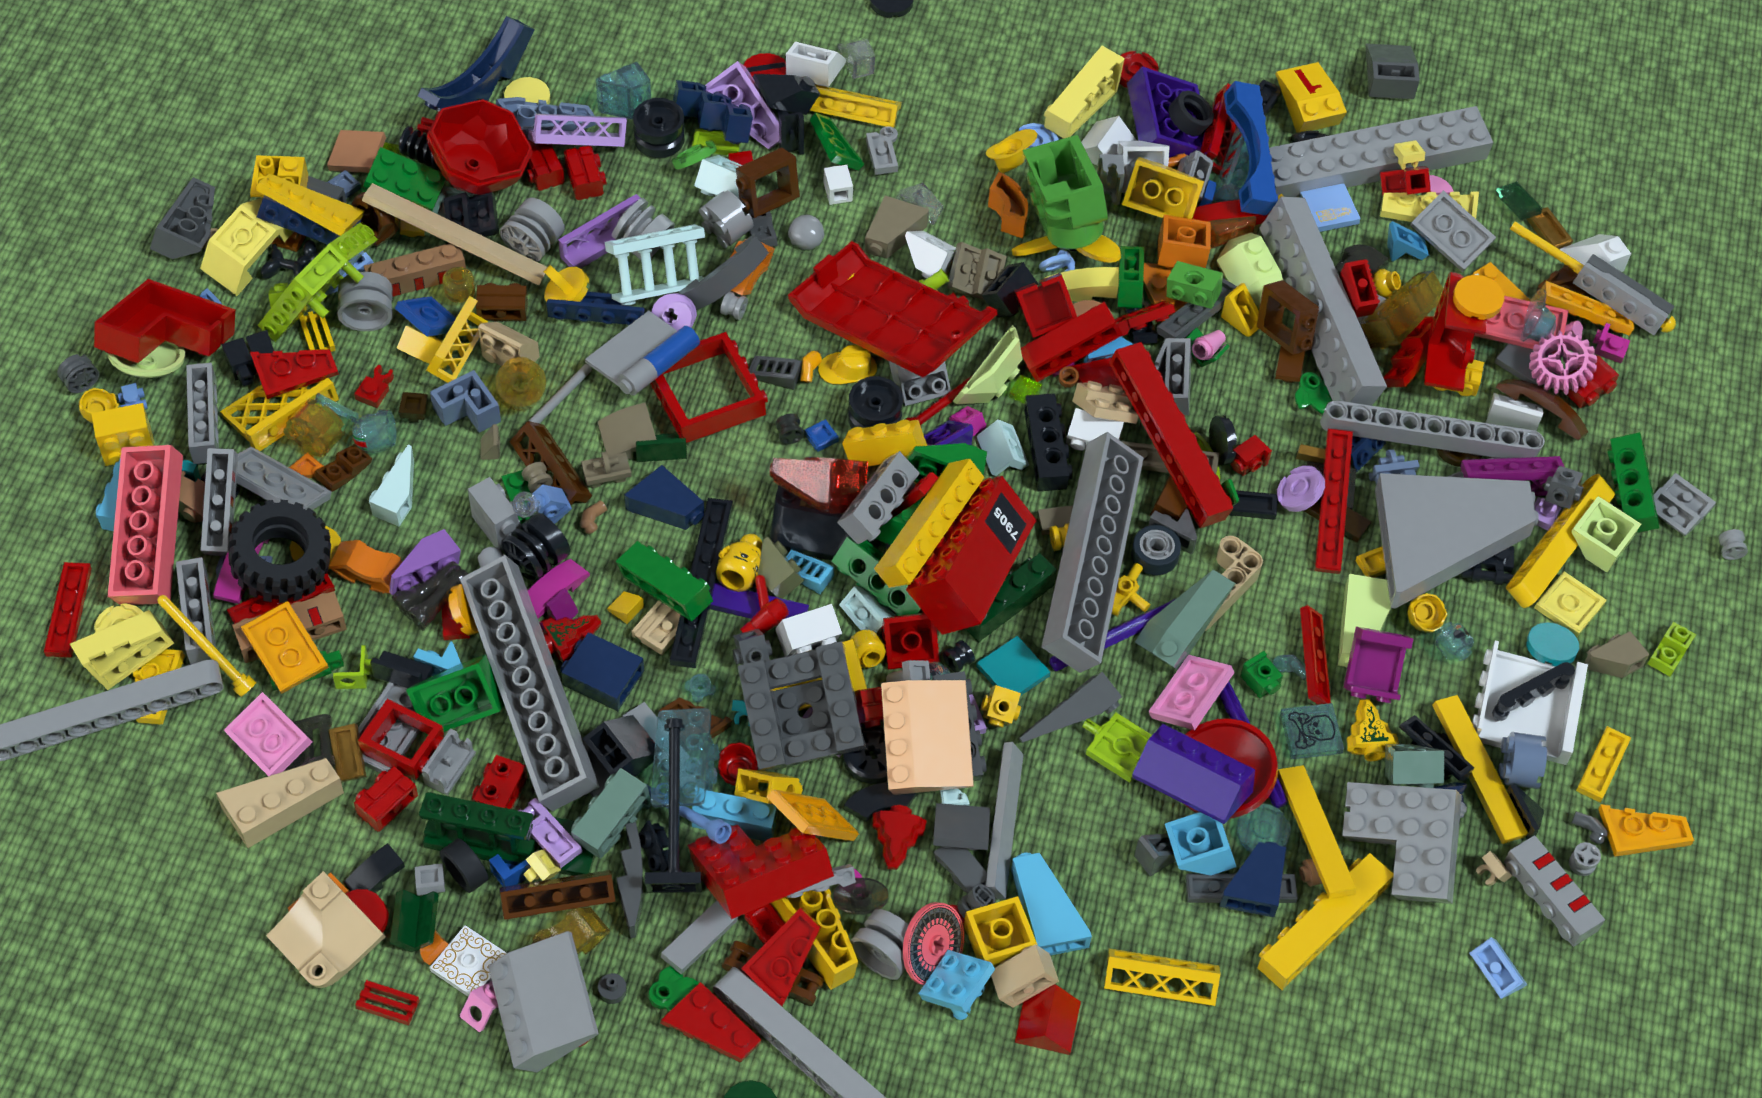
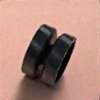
(658, 127)
(874, 402)

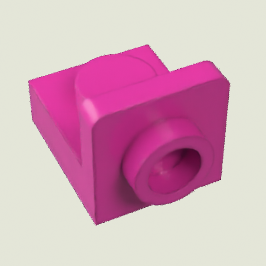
(1610, 345)

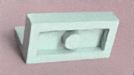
(1002, 447)
(865, 610)

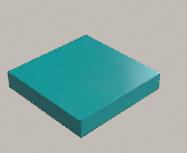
(1013, 667)

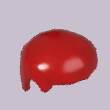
(734, 757)

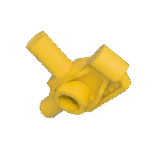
(1127, 591)

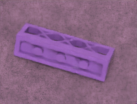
(592, 246)

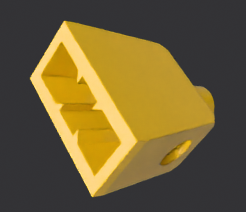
(748, 781)

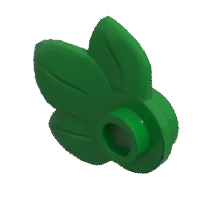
(1314, 395)
(673, 985)

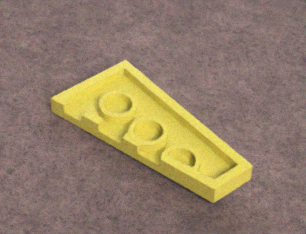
(1408, 207)

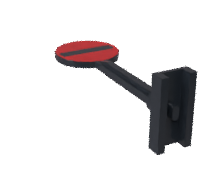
(790, 125)

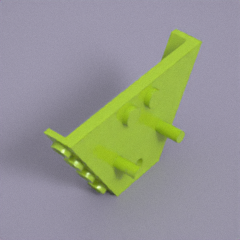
(316, 278)

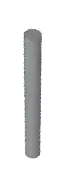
(569, 386)

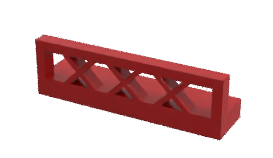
(1215, 132)

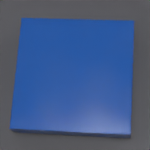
(426, 315)

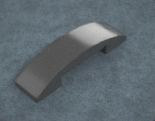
(727, 275)

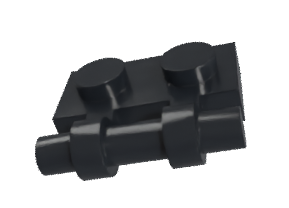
(1499, 563)

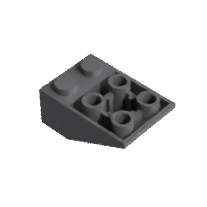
(1391, 71)

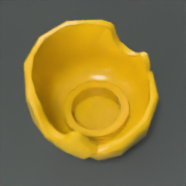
(95, 401)
(1427, 613)

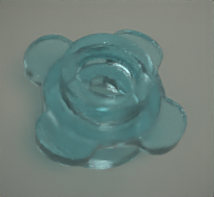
(700, 680)

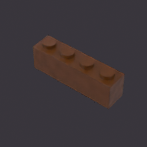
(557, 894)

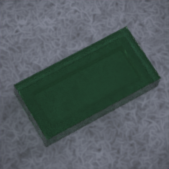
(1519, 200)

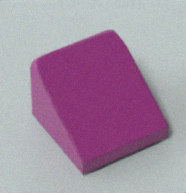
(561, 606)

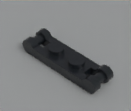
(1527, 692)

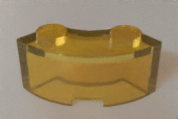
(585, 926)

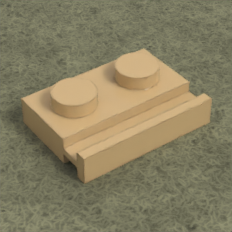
(658, 628)

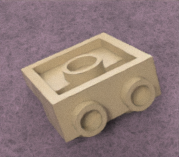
(1104, 402)

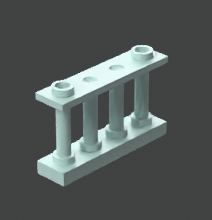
(644, 245)

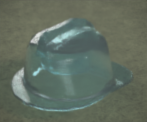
(1539, 319)

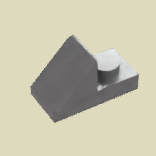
(1183, 528)

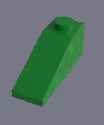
(1131, 277)

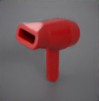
(770, 612)

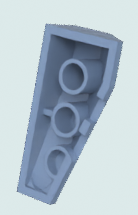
(525, 113)

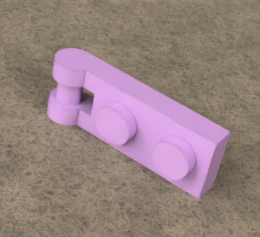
(552, 835)

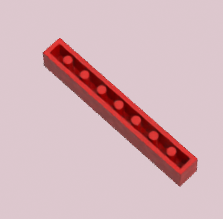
(1171, 435)

